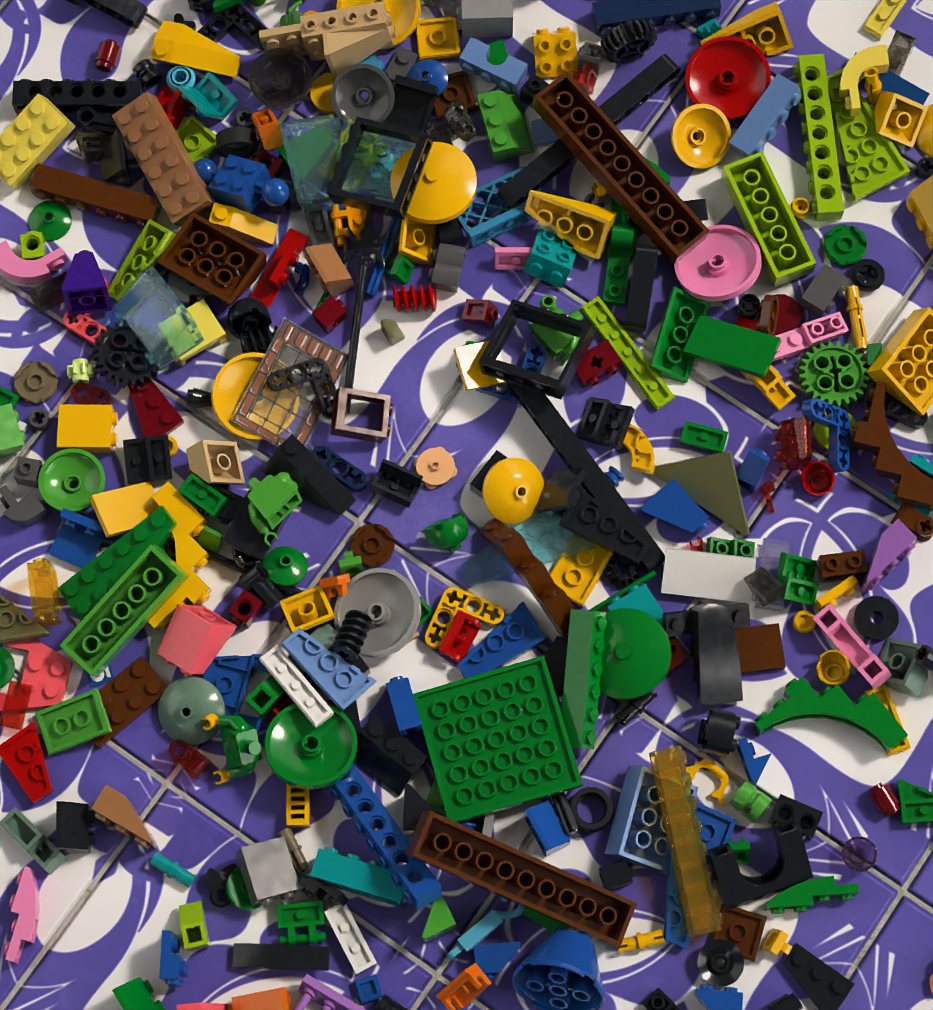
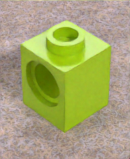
(30, 239)

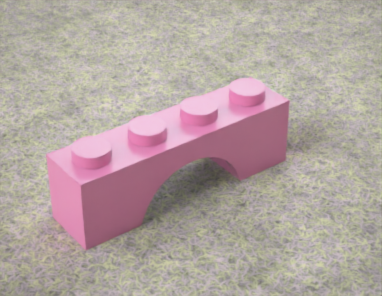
(852, 646)

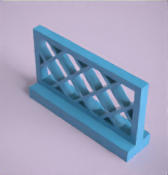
(503, 222)

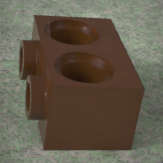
(841, 566)

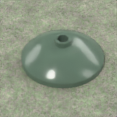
(200, 698)

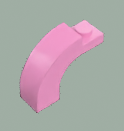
(29, 271)

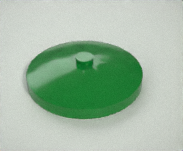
(634, 654)
(310, 755)

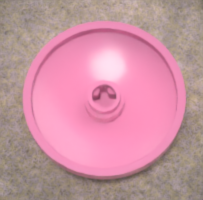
(720, 265)

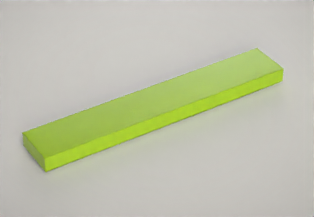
(628, 352)

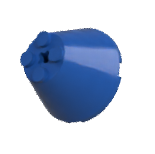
(562, 973)

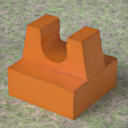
(332, 583)

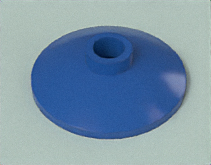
(437, 73)

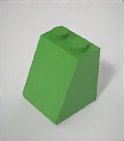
(11, 437)

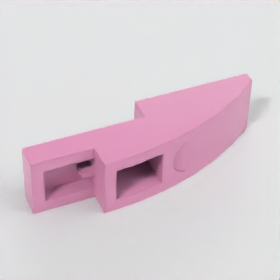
(810, 334)
(27, 906)

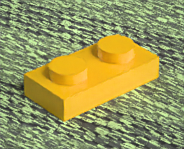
(844, 589)

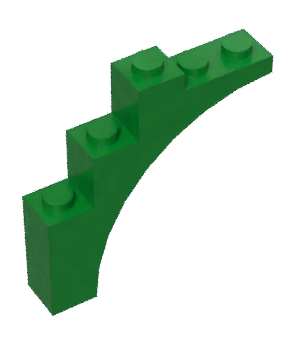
(804, 703)

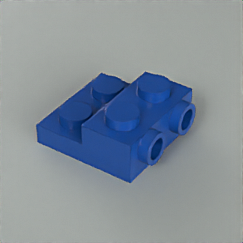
(172, 966)

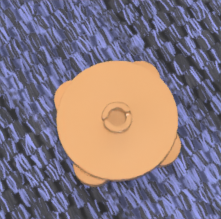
(436, 467)

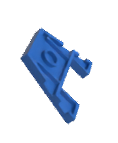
(232, 678)

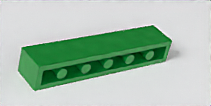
(583, 676)

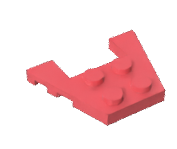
(45, 671)

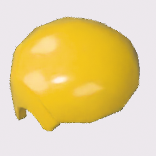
(833, 668)

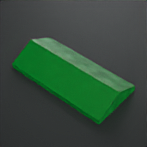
(674, 333)

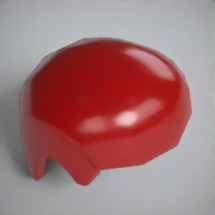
(818, 478)

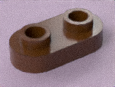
(769, 313)

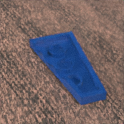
(503, 644)

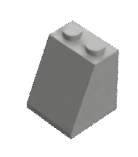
(486, 18)

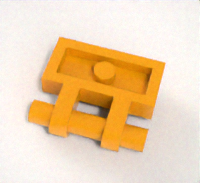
(356, 222)

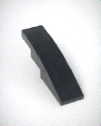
(281, 957)

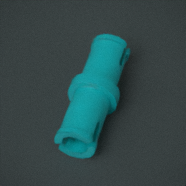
(172, 869)

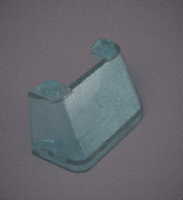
(312, 153)
(157, 318)

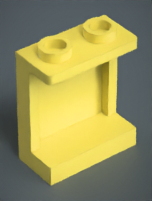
(208, 327)

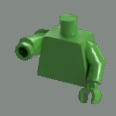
(557, 343)
(271, 501)

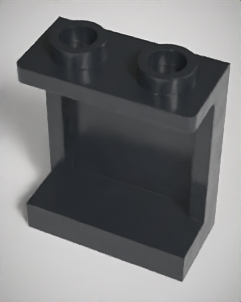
(412, 103)

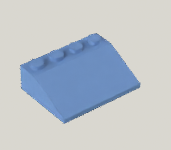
(638, 824)

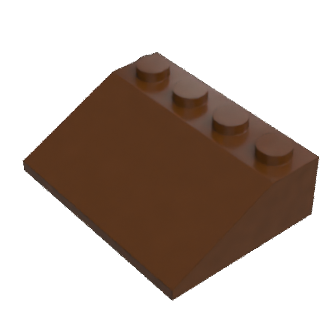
(213, 259)

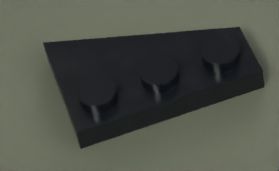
(819, 981)

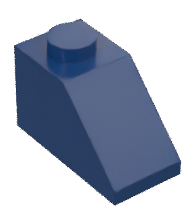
(495, 957)

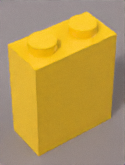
(87, 428)

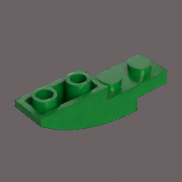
(801, 895)

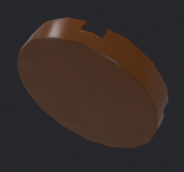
(373, 544)

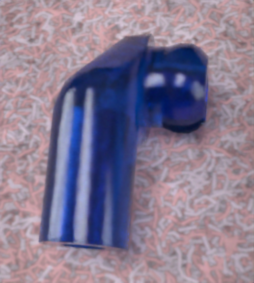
(304, 280)

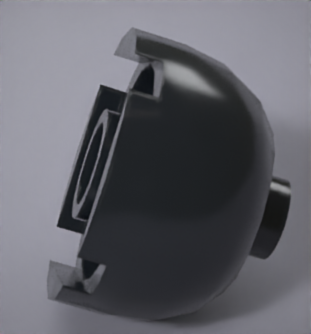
(248, 315)

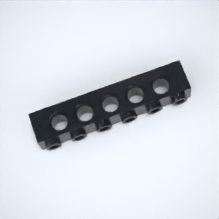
(68, 88)

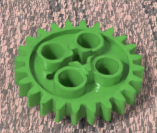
(854, 373)

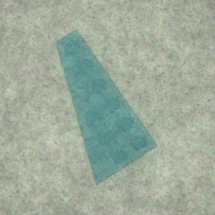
(544, 539)

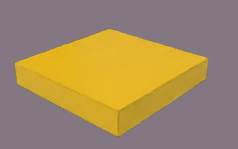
(438, 38)
(467, 361)

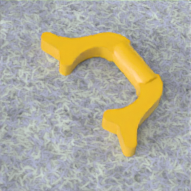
(717, 771)

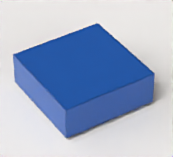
(368, 989)

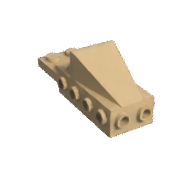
(340, 43)

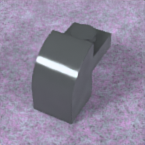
(186, 291)
(22, 513)

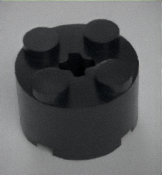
(718, 732)

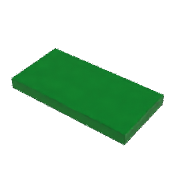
(732, 346)

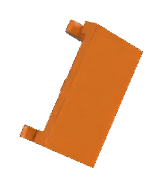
(464, 988)

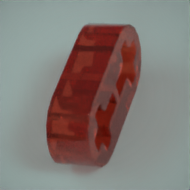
(93, 392)

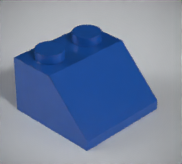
(546, 828)

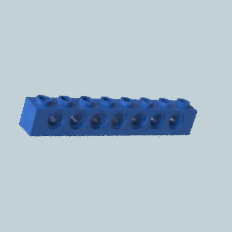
(419, 893)

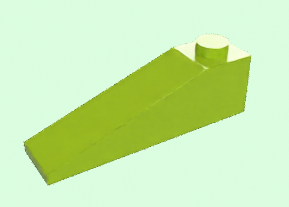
(145, 252)

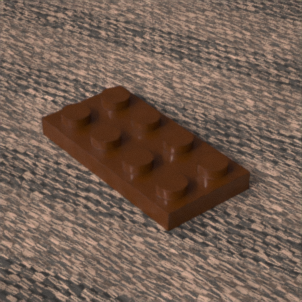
(129, 697)

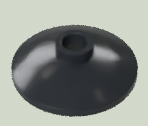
(732, 966)

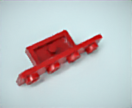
(280, 267)

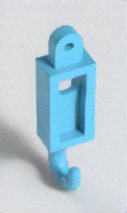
(482, 930)

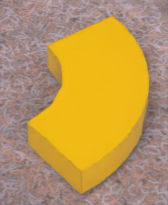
(641, 450)

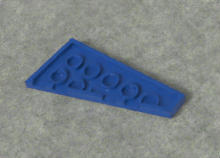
(715, 832)

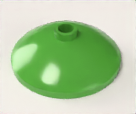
(67, 468)

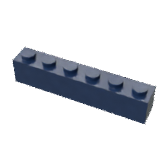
(660, 12)

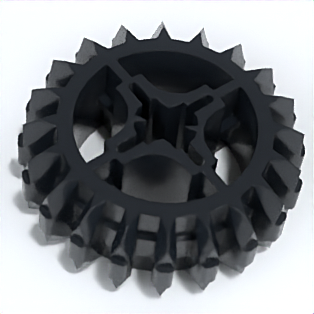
(628, 40)

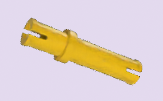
(855, 310)

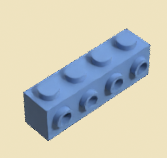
(766, 117)

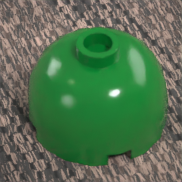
(448, 532)

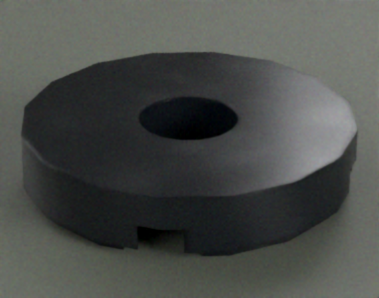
(878, 605)

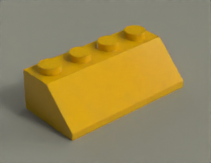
(921, 204)

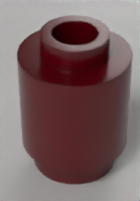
(107, 55)
(884, 799)

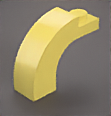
(854, 72)

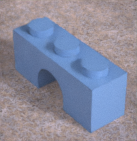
(507, 75)

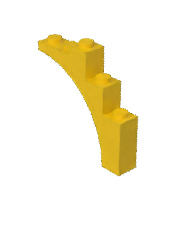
(189, 554)

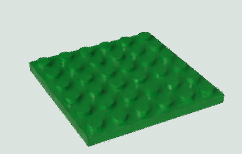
(497, 740)

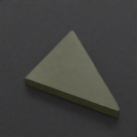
(711, 484)
(17, 625)

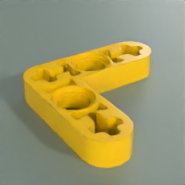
(453, 609)

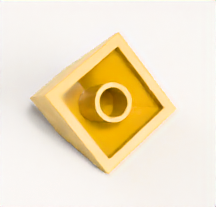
(898, 117)

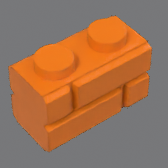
(267, 129)

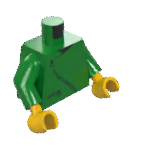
(239, 744)

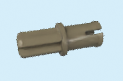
(297, 857)

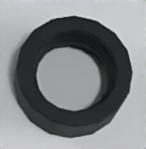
(236, 141)
(608, 808)

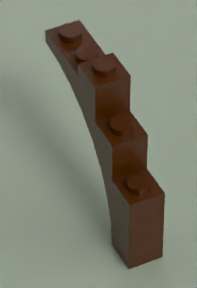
(889, 462)
(532, 572)

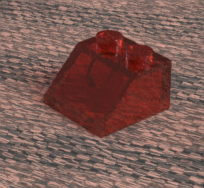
(794, 443)

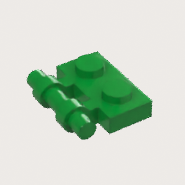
(301, 915)

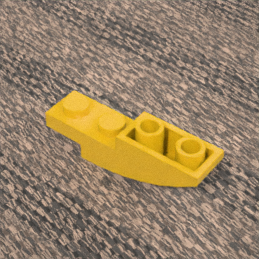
(772, 388)

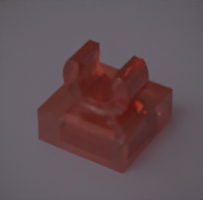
(586, 78)

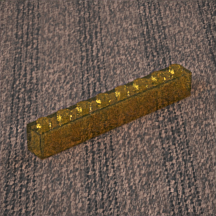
(685, 841)

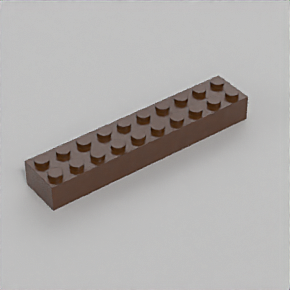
(619, 168)
(520, 878)

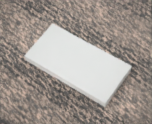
(707, 575)

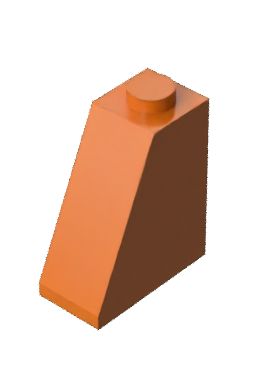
(265, 1000)

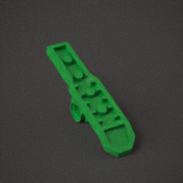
(619, 254)

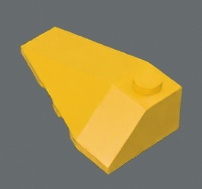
(183, 46)

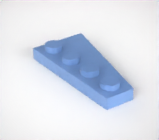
(336, 677)

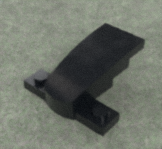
(712, 648)

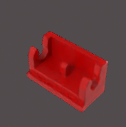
(460, 637)

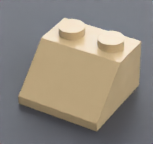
(216, 462)

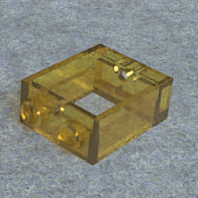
(44, 592)

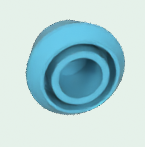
(180, 75)

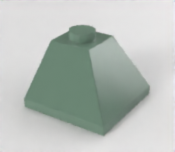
(906, 674)

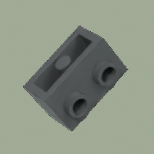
(822, 291)

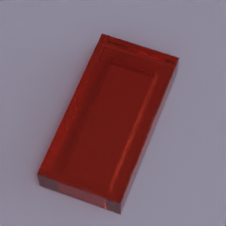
(16, 705)

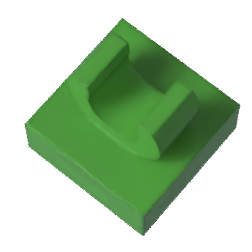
(351, 564)

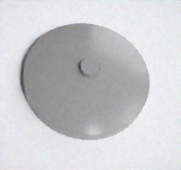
(391, 605)

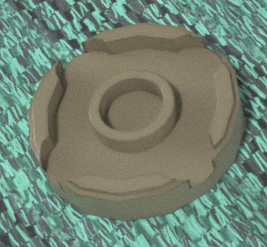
(36, 382)

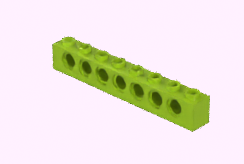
(824, 209)

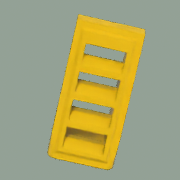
(298, 822)

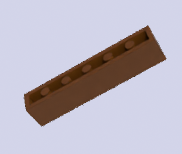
(94, 196)

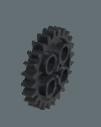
(125, 372)

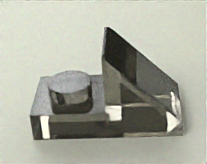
(899, 51)
(764, 586)

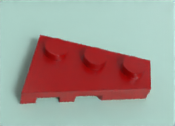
(27, 762)

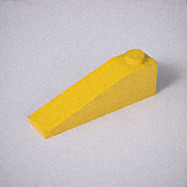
(762, 28)
(578, 222)

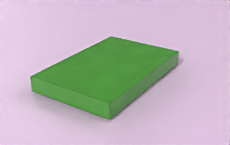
(73, 722)

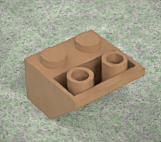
(329, 269)

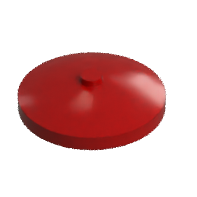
(728, 76)

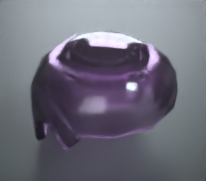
(859, 854)

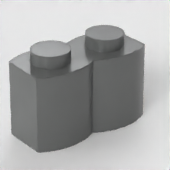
(447, 268)

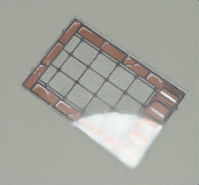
(295, 409)

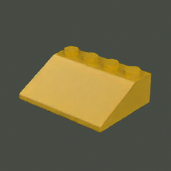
(908, 362)

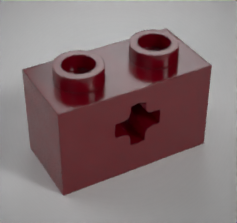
(602, 355)

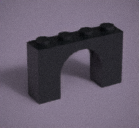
(790, 868)

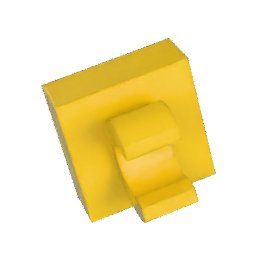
(776, 942)

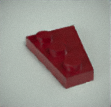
(154, 410)

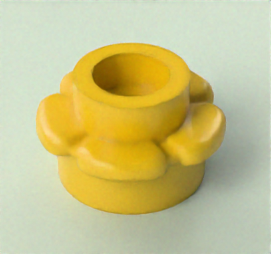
(800, 202)

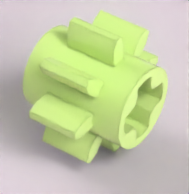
(80, 371)

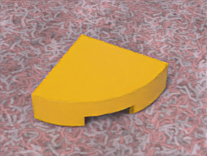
(599, 192)

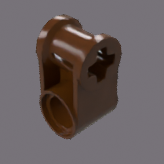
(914, 521)

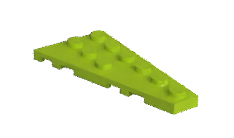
(868, 156)

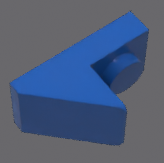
(752, 766)

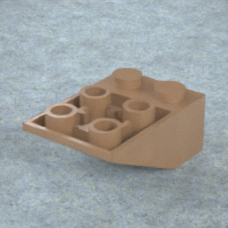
(117, 809)

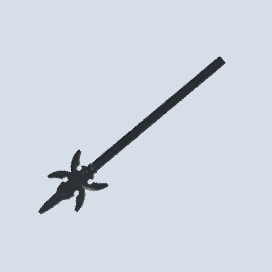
(365, 248)

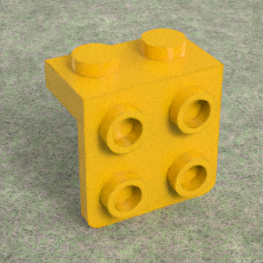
(555, 52)

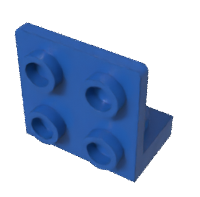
(77, 539)

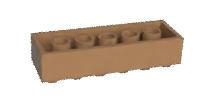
(163, 158)

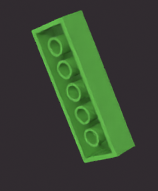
(124, 610)

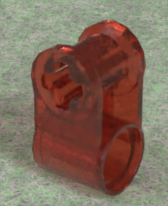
(190, 760)

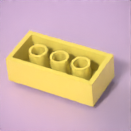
(31, 140)

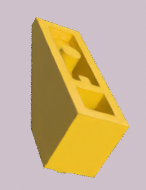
(243, 224)

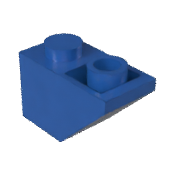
(752, 469)
(719, 1000)

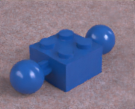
(241, 183)

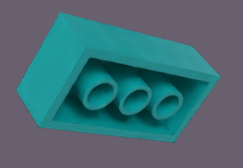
(356, 876)

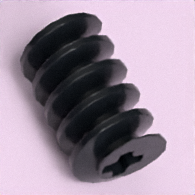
(256, 343)
(352, 635)

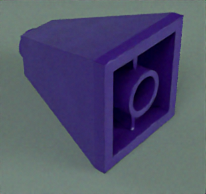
(85, 286)

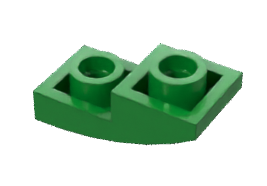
(730, 547)

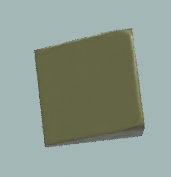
(391, 331)

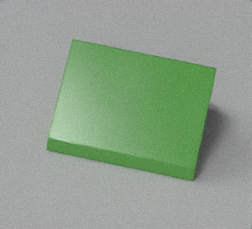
(439, 921)

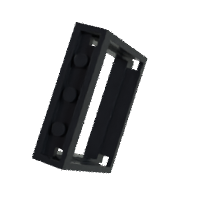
(410, 179)
(526, 378)

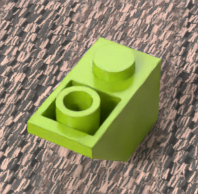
(193, 926)

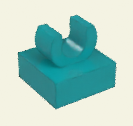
(708, 28)

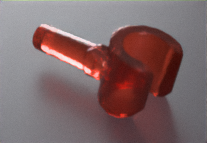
(767, 488)
(697, 548)

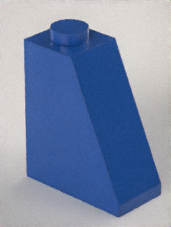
(677, 508)
(404, 707)

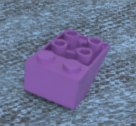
(891, 546)

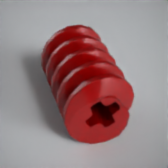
(414, 298)

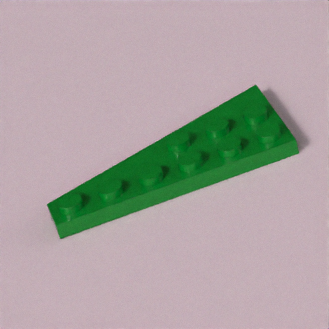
(100, 575)

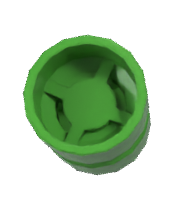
(750, 801)

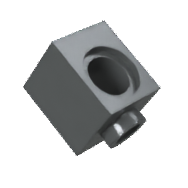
(27, 471)

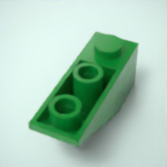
(266, 697)

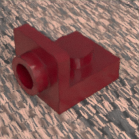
(480, 312)

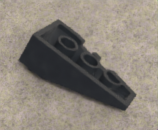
(311, 476)

